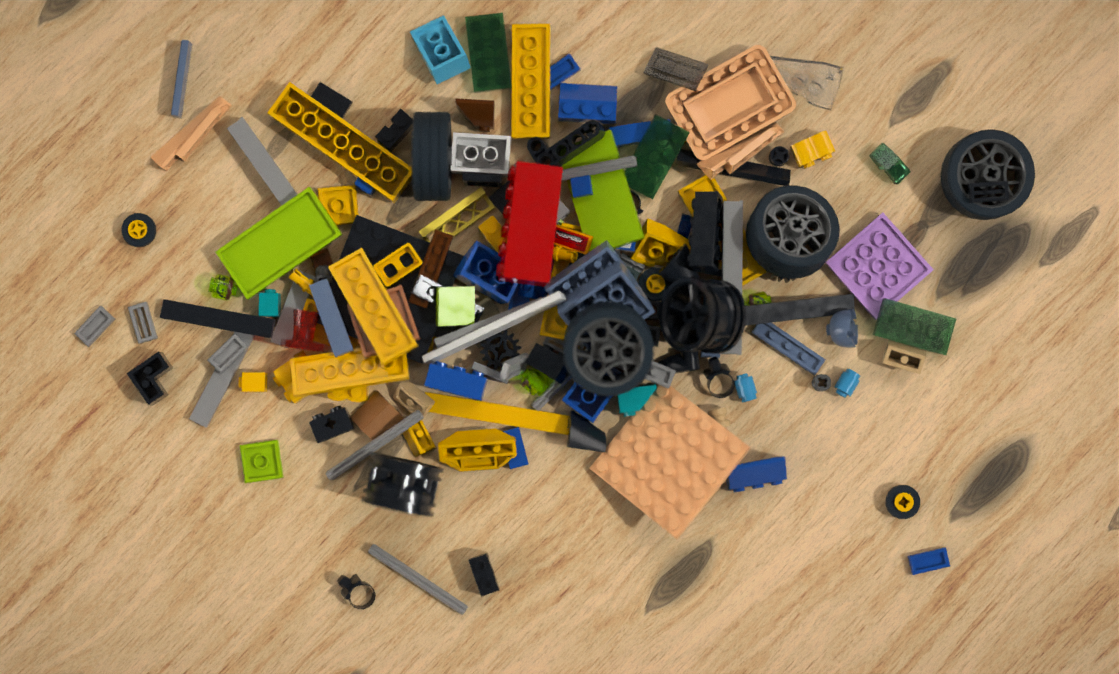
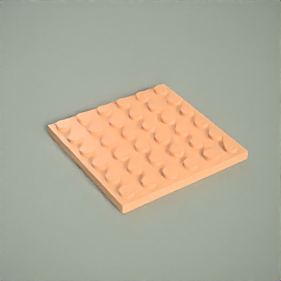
(670, 459)

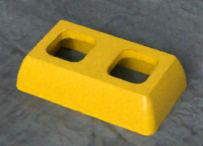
(394, 258)

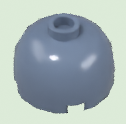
(843, 328)

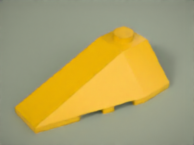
(658, 244)

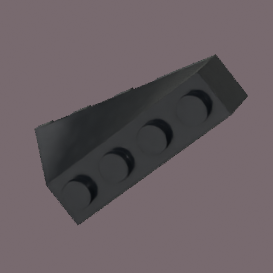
(706, 233)

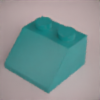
(634, 399)

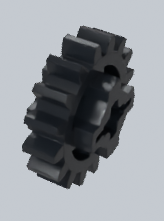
(491, 347)

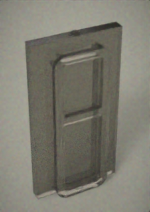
(675, 69)

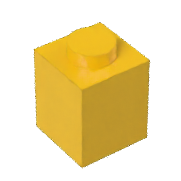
(253, 382)

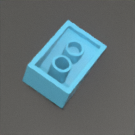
(440, 49)

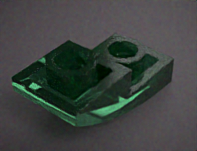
(889, 162)

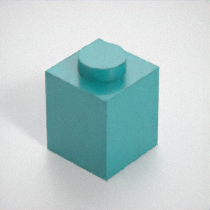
(269, 303)

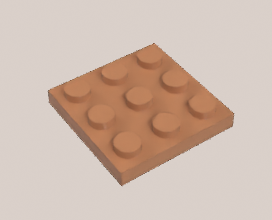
(400, 301)

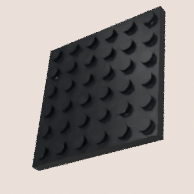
(379, 242)

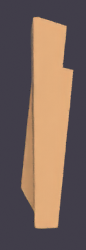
(191, 135)
(741, 152)

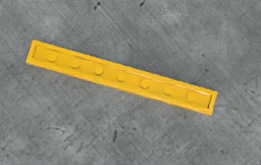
(499, 414)

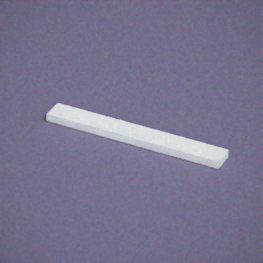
(494, 327)

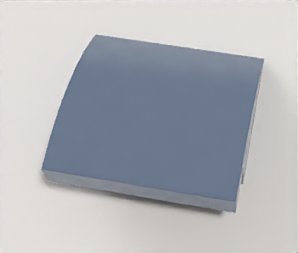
(596, 279)

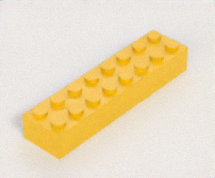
(341, 142)

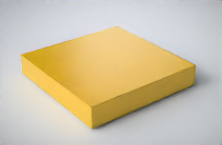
(340, 203)

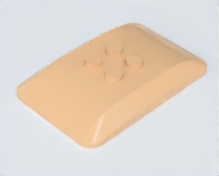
(731, 102)

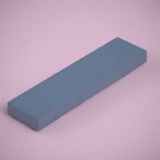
(181, 79)
(331, 318)
(789, 347)

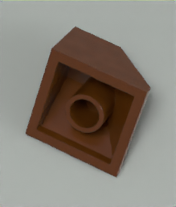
(478, 112)

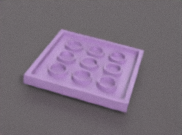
(879, 265)

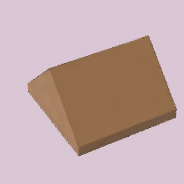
(377, 416)

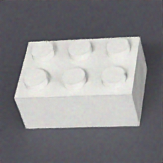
(480, 154)

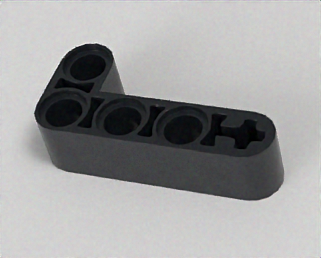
(567, 142)

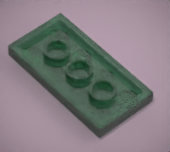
(488, 53)
(655, 155)
(914, 326)

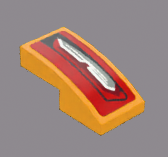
(572, 239)

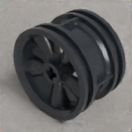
(684, 317)

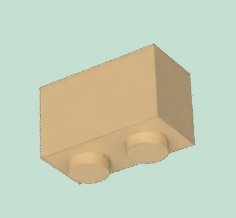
(904, 356)

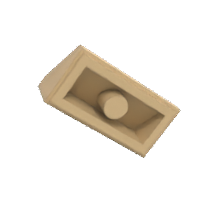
(413, 398)

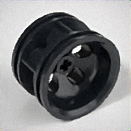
(402, 485)

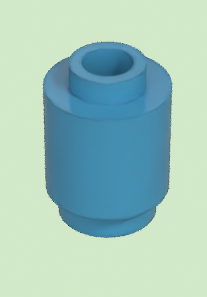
(847, 383)
(745, 387)

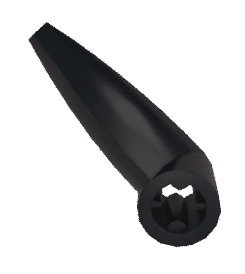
(682, 362)

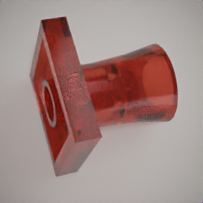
(303, 331)

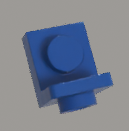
(532, 291)

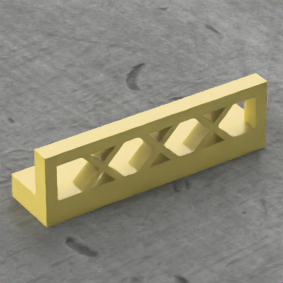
(456, 211)

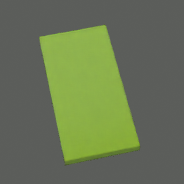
(611, 209)
(278, 243)

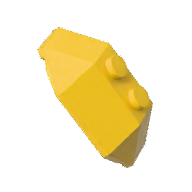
(477, 449)

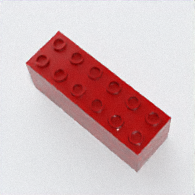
(529, 223)

